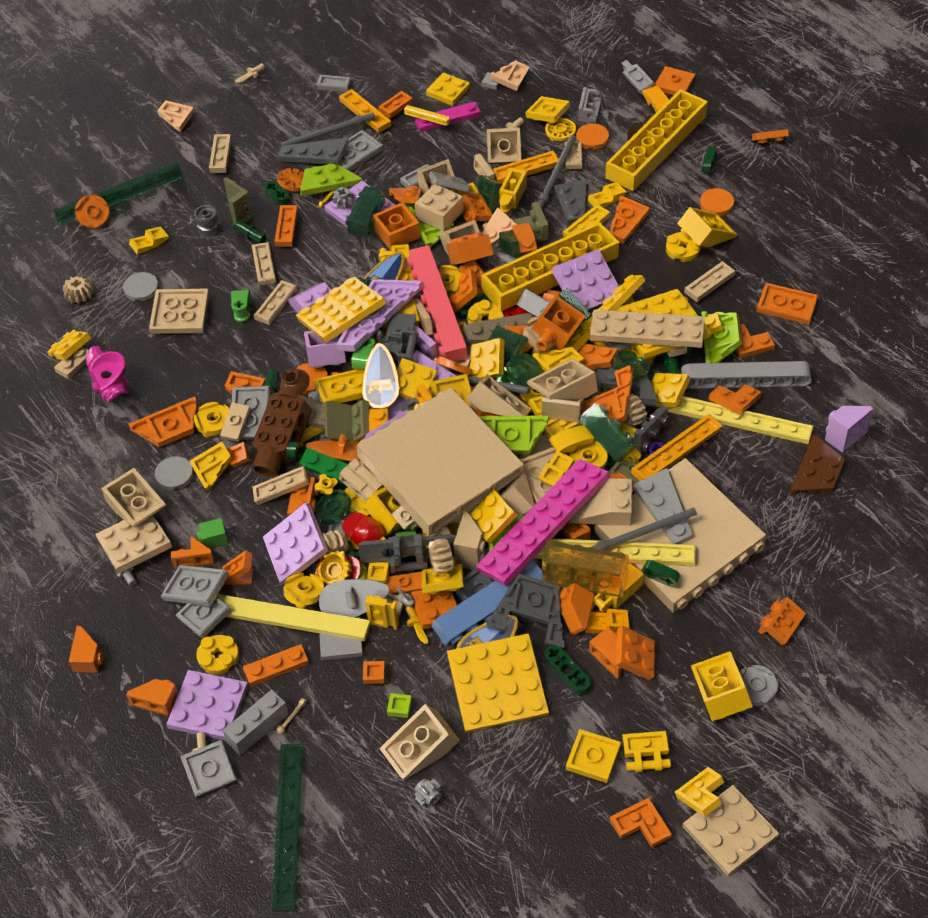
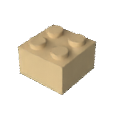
(439, 207)

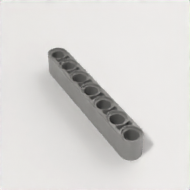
(749, 373)

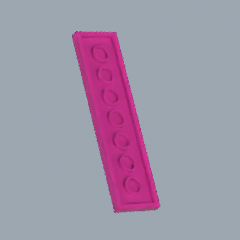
(542, 522)

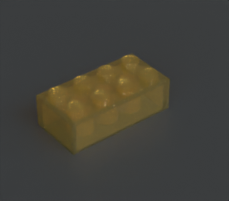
(588, 567)

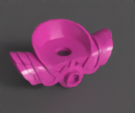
(101, 362)

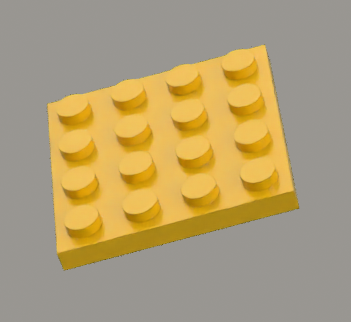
(665, 303)
(340, 309)
(497, 683)

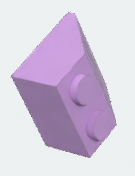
(308, 297)
(848, 425)

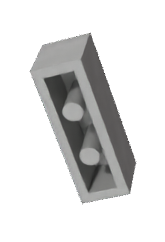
(255, 722)

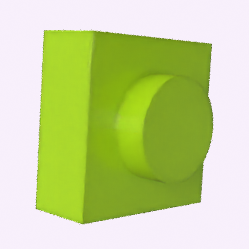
(399, 705)

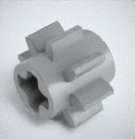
(343, 198)
(428, 792)

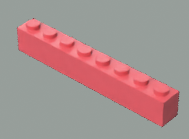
(437, 304)

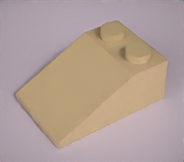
(566, 381)
(496, 399)
(132, 498)
(608, 505)
(419, 742)

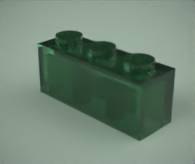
(361, 217)
(608, 431)

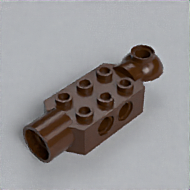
(281, 423)

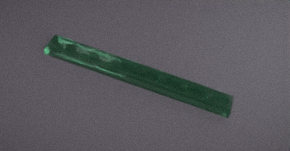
(125, 190)
(287, 828)

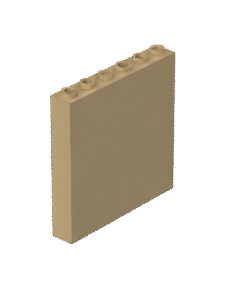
(439, 460)
(719, 531)

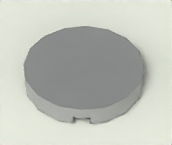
(140, 286)
(174, 473)
(760, 684)

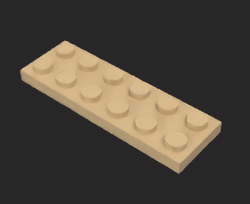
(647, 328)

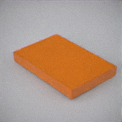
(787, 303)

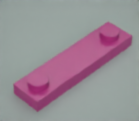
(456, 115)

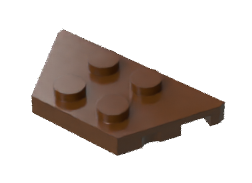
(818, 469)

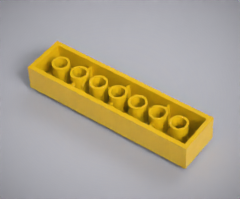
(656, 140)
(534, 270)

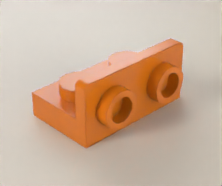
(475, 208)
(303, 495)
(782, 620)

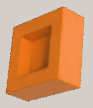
(239, 454)
(374, 672)

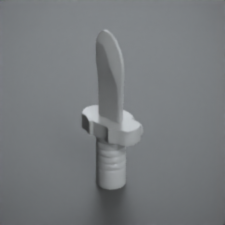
(128, 576)
(405, 598)

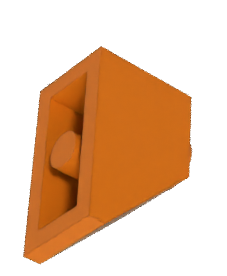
(525, 237)
(576, 607)
(604, 648)
(85, 653)
(154, 696)

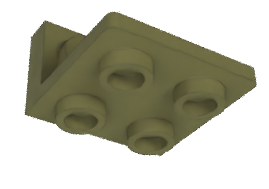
(238, 201)
(536, 221)
(347, 420)

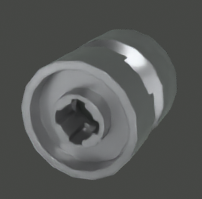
(207, 221)

